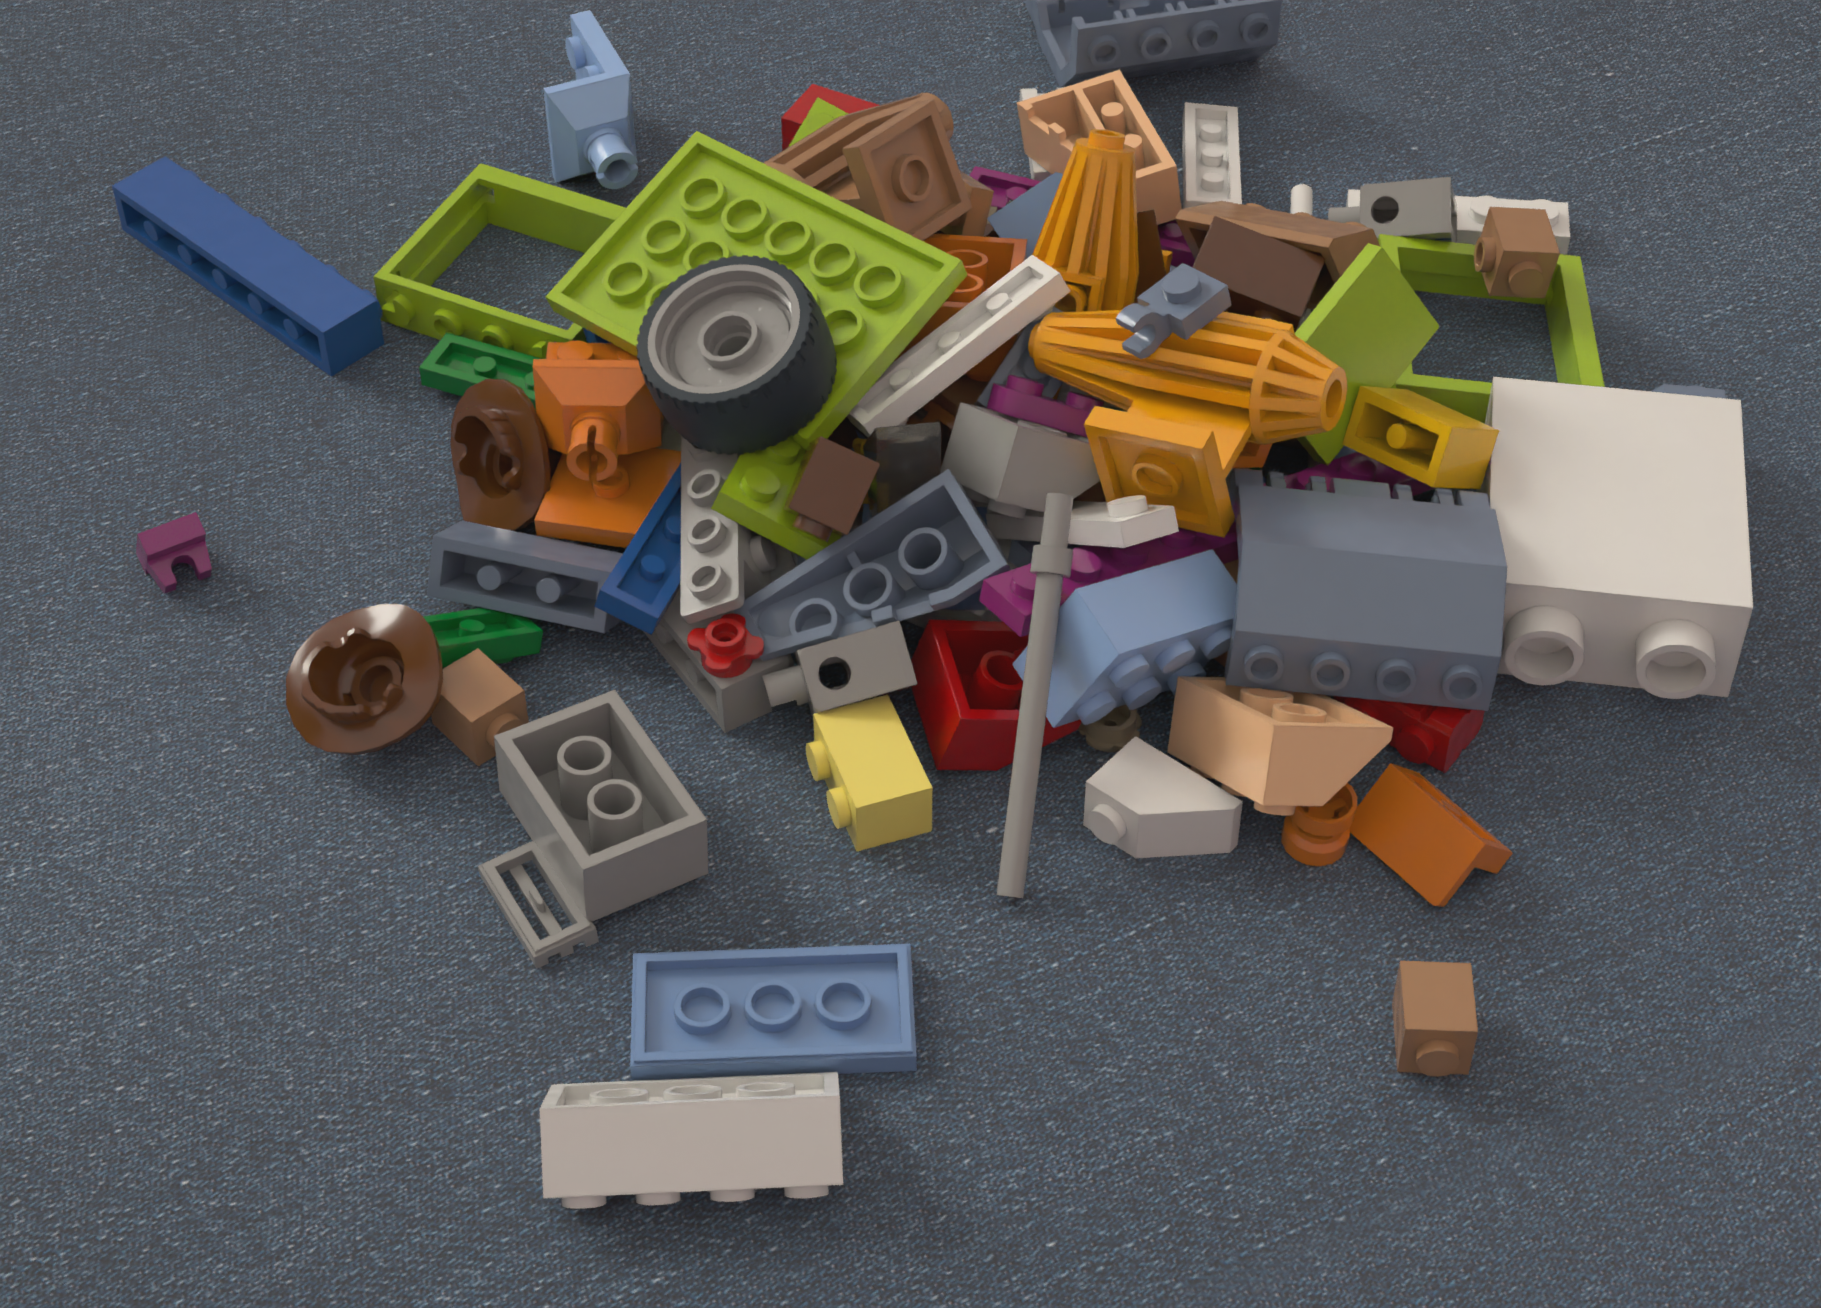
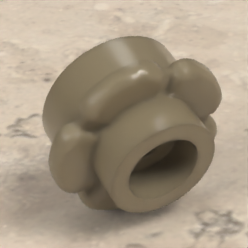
(1112, 730)

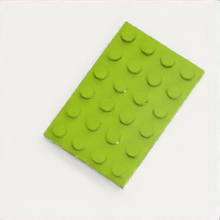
(720, 203)

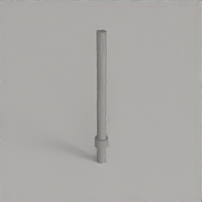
(1051, 564)

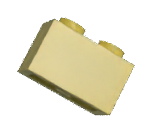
(870, 773)

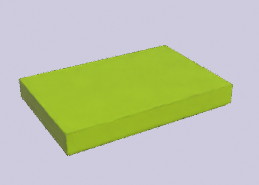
(1369, 328)

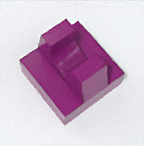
(172, 544)

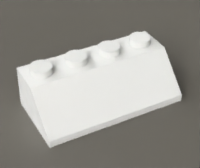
(691, 1138)

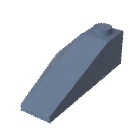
(891, 568)

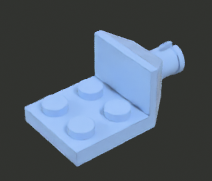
(592, 116)

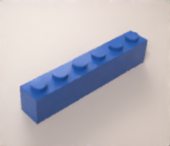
(250, 265)

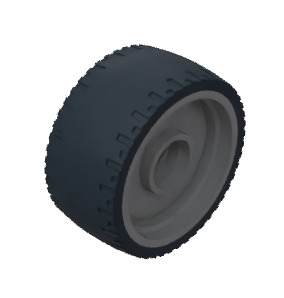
(737, 354)

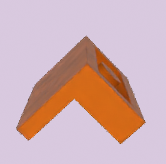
(1424, 835)

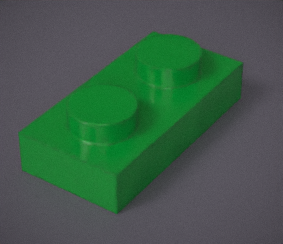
(494, 632)

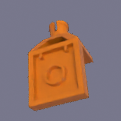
(594, 405)

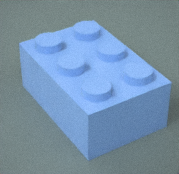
(1136, 636)

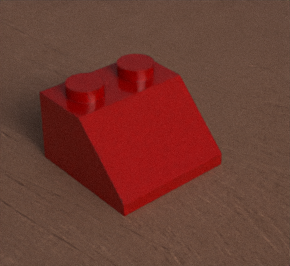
(972, 693)

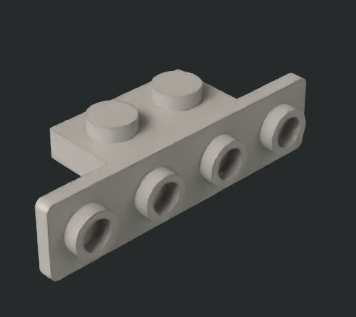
(718, 556)

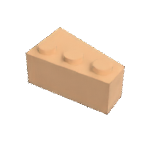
(1106, 102)

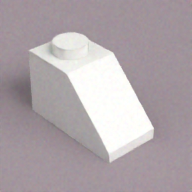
(1159, 806)

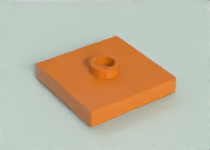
(609, 508)

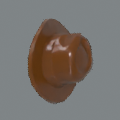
(500, 456)
(365, 680)

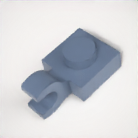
(1175, 304)

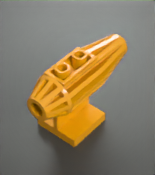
(1094, 226)
(1188, 403)

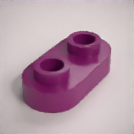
(1025, 401)

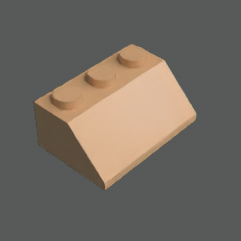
(1271, 742)

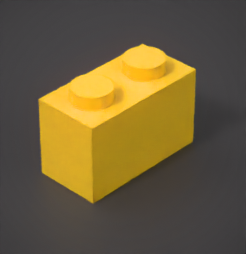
(1420, 437)

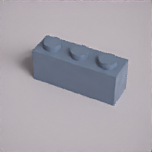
(521, 574)

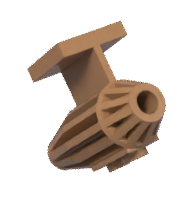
(886, 163)

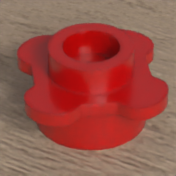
(726, 646)

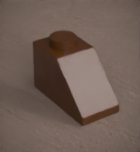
(829, 489)

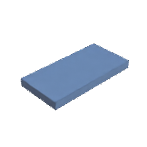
(772, 1012)

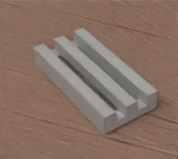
(558, 940)

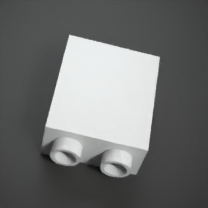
(1620, 536)

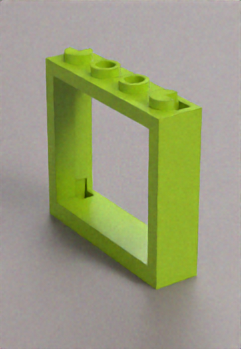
(517, 205)
(1451, 270)

